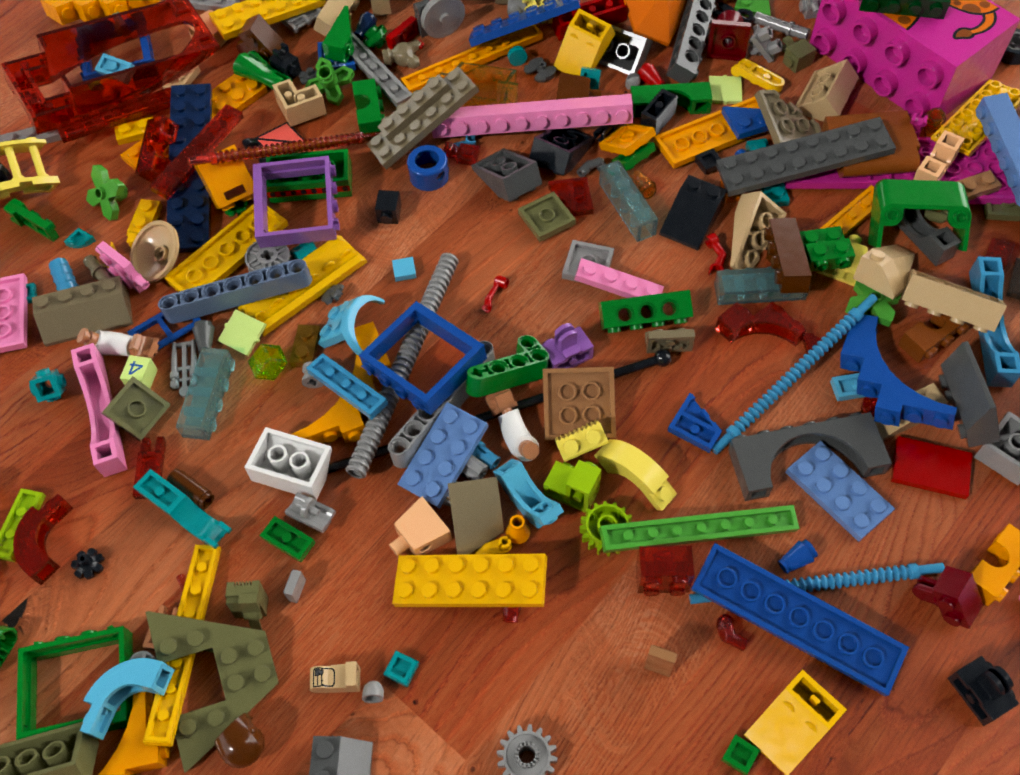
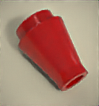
(650, 75)

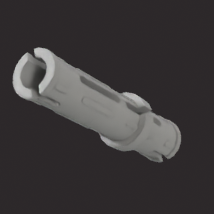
(782, 26)

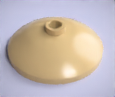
(155, 250)

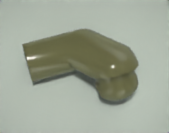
(934, 216)

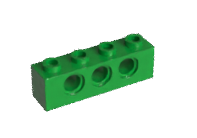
(679, 300)

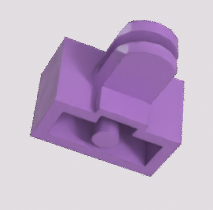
(568, 347)

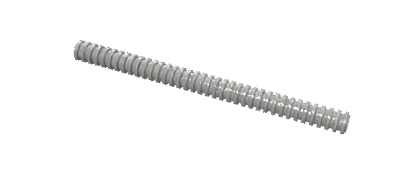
(402, 366)

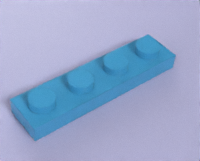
(347, 386)

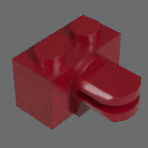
(953, 594)

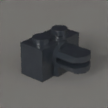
(985, 689)

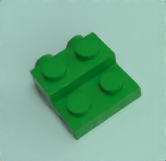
(827, 249)

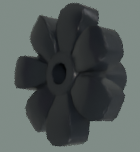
(87, 564)

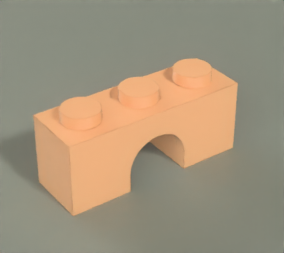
(941, 157)

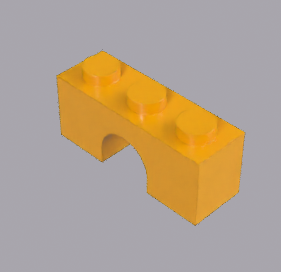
(993, 580)

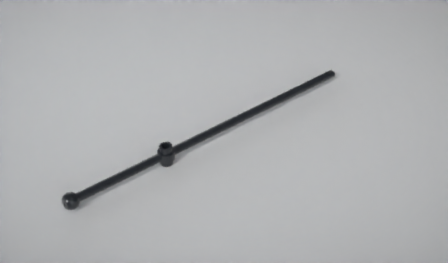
(661, 358)

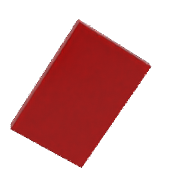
(932, 467)

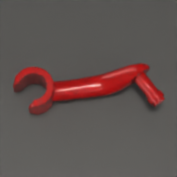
(499, 281)

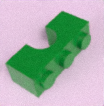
(368, 105)

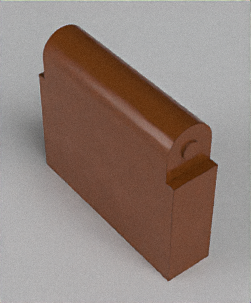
(906, 156)

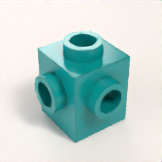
(43, 391)

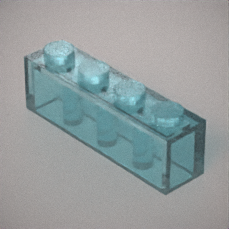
(628, 201)
(750, 286)
(205, 394)

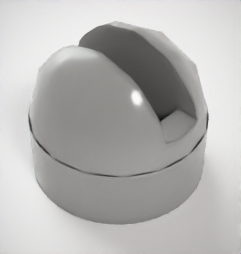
(632, 80)
(373, 692)

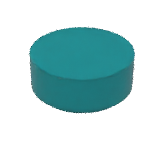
(517, 55)

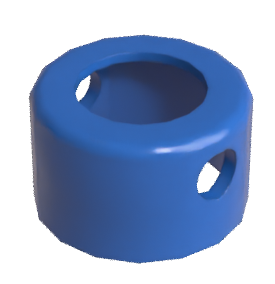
(424, 178)

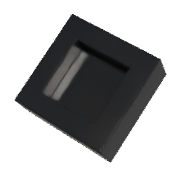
(707, 161)

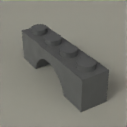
(935, 243)

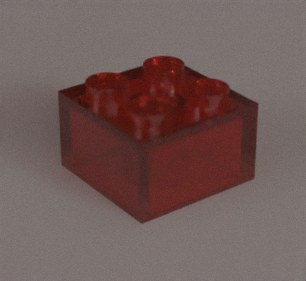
(664, 570)

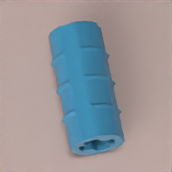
(62, 274)

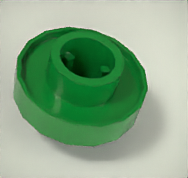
(375, 36)

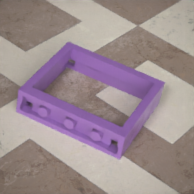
(290, 169)

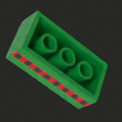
(311, 186)

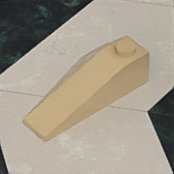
(749, 224)
(885, 269)

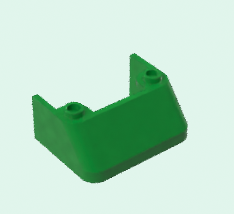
(895, 195)

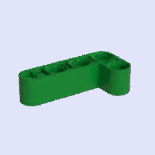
(509, 371)

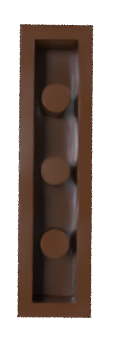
(788, 255)

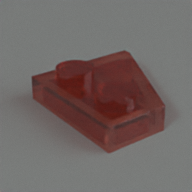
(574, 195)

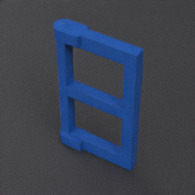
(159, 319)

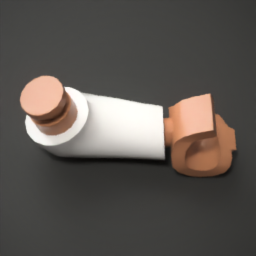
(119, 343)
(513, 429)

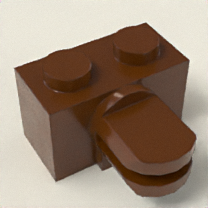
(258, 36)

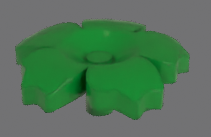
(240, 207)

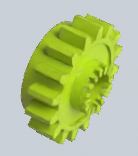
(601, 515)

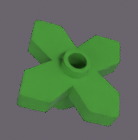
(329, 80)
(106, 192)
(880, 308)

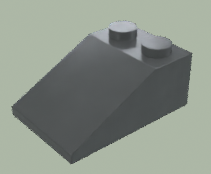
(508, 174)

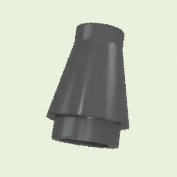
(203, 333)

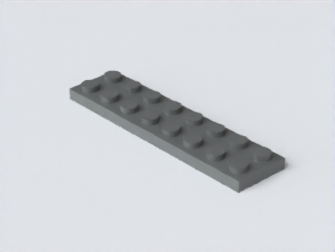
(805, 156)

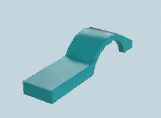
(181, 509)

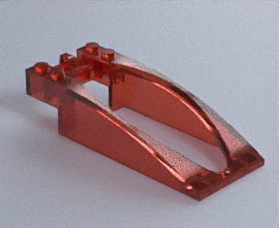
(75, 44)

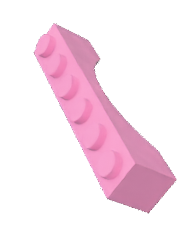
(105, 435)

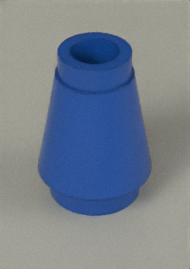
(798, 556)

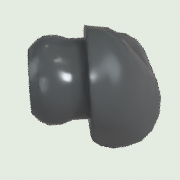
(590, 165)

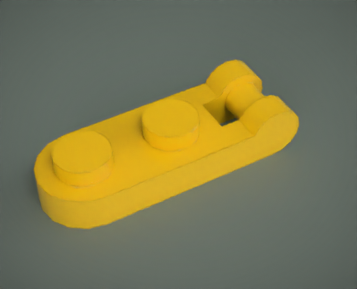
(758, 75)

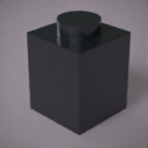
(388, 207)

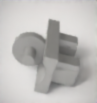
(762, 45)
(310, 512)

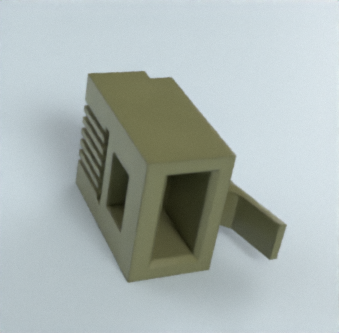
(247, 601)

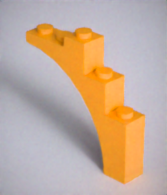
(71, 10)
(343, 417)
(132, 754)

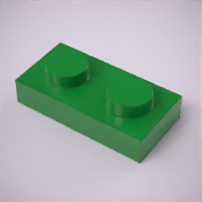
(641, 153)
(287, 539)

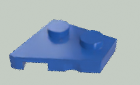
(695, 425)

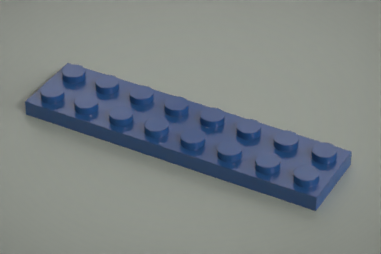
(801, 619)

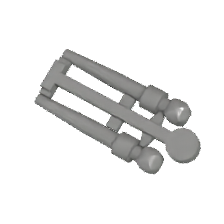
(174, 374)

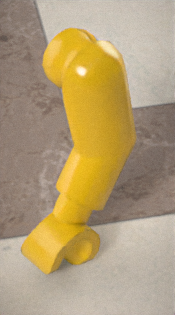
(499, 546)

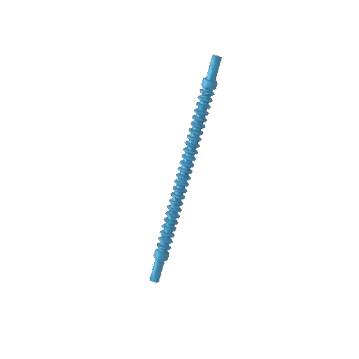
(836, 333)
(911, 571)

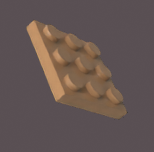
(578, 398)

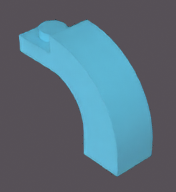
(525, 494)
(119, 684)

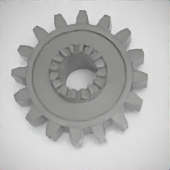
(522, 742)

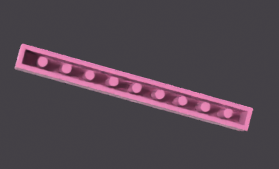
(537, 116)

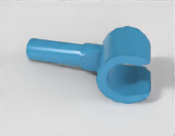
(468, 140)

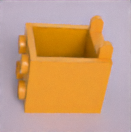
(225, 177)

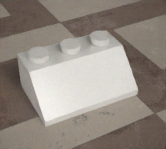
(289, 463)

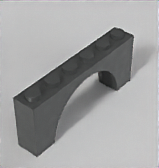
(851, 436)

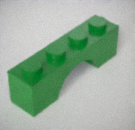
(692, 96)

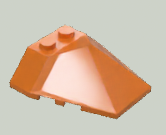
(656, 18)

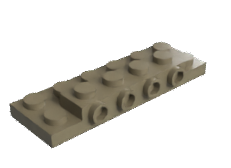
(421, 115)

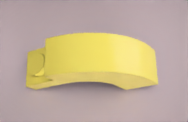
(639, 468)

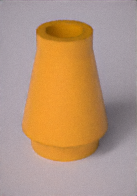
(518, 530)

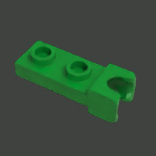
(22, 216)

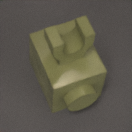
(798, 54)

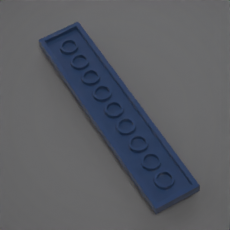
(191, 204)

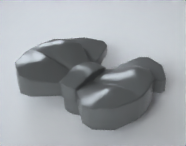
(544, 73)

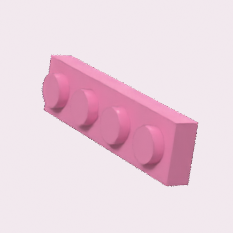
(614, 280)

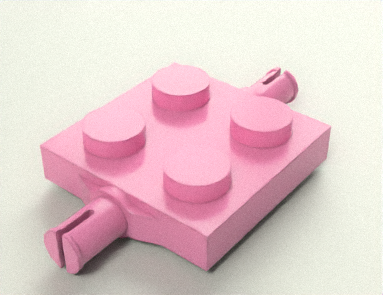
(121, 267)

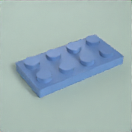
(443, 454)
(840, 491)

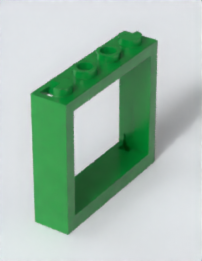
(63, 646)

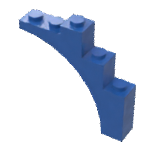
(876, 380)

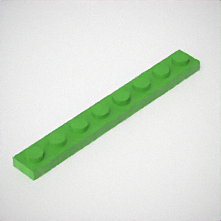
(698, 528)

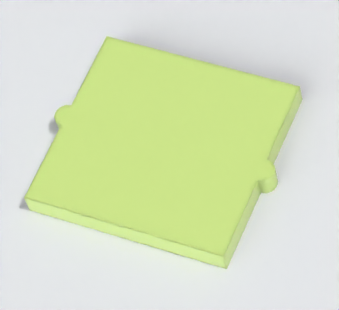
(726, 89)
(242, 332)

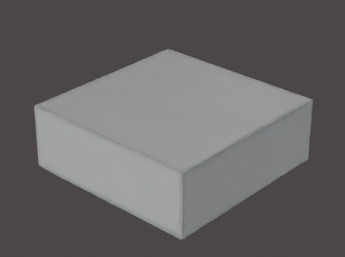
(294, 586)

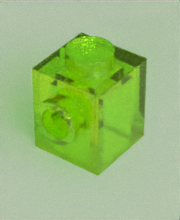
(267, 362)

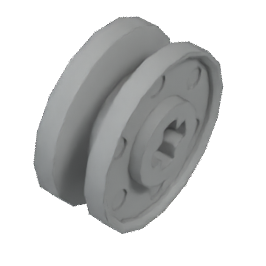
(259, 258)

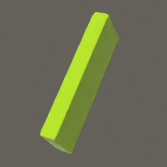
(22, 503)

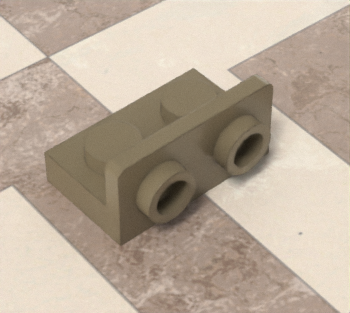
(672, 340)

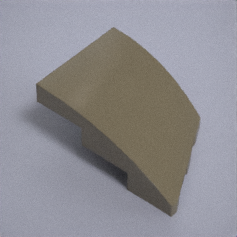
(475, 513)

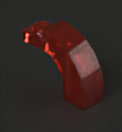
(31, 538)

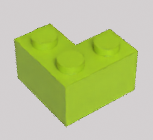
(573, 485)

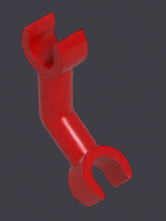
(713, 243)

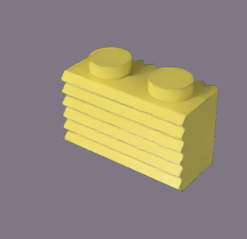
(581, 440)

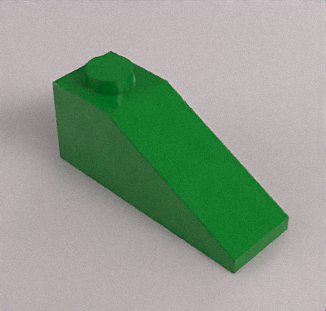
(339, 41)

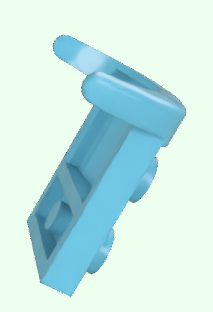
(341, 323)

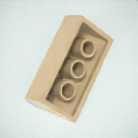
(953, 300)

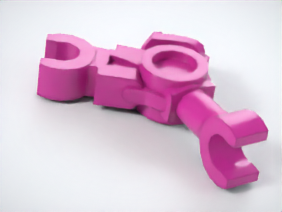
(918, 122)

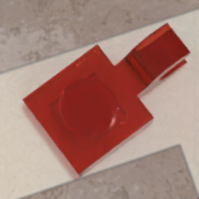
(465, 154)

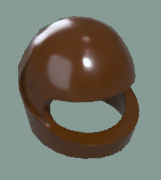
(240, 743)

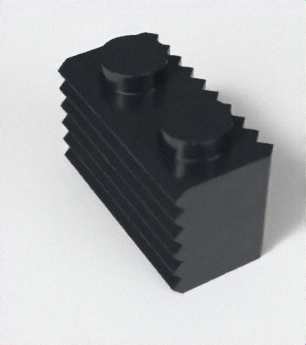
(659, 110)

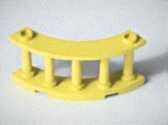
(28, 185)

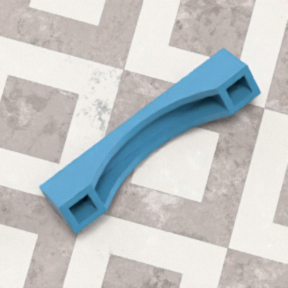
(998, 354)

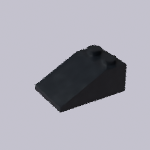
(560, 149)
(693, 212)

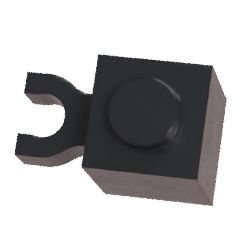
(285, 61)

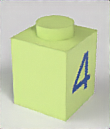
(140, 368)

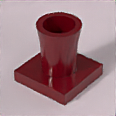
(728, 37)

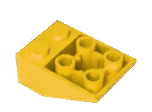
(583, 43)
(795, 722)

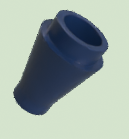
(365, 22)

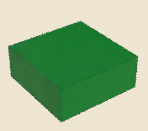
(740, 755)

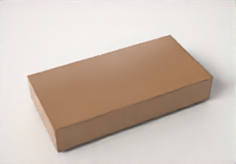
(660, 660)

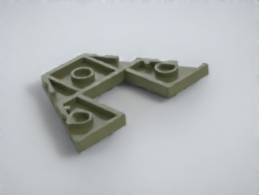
(243, 667)

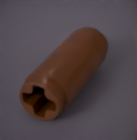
(194, 490)

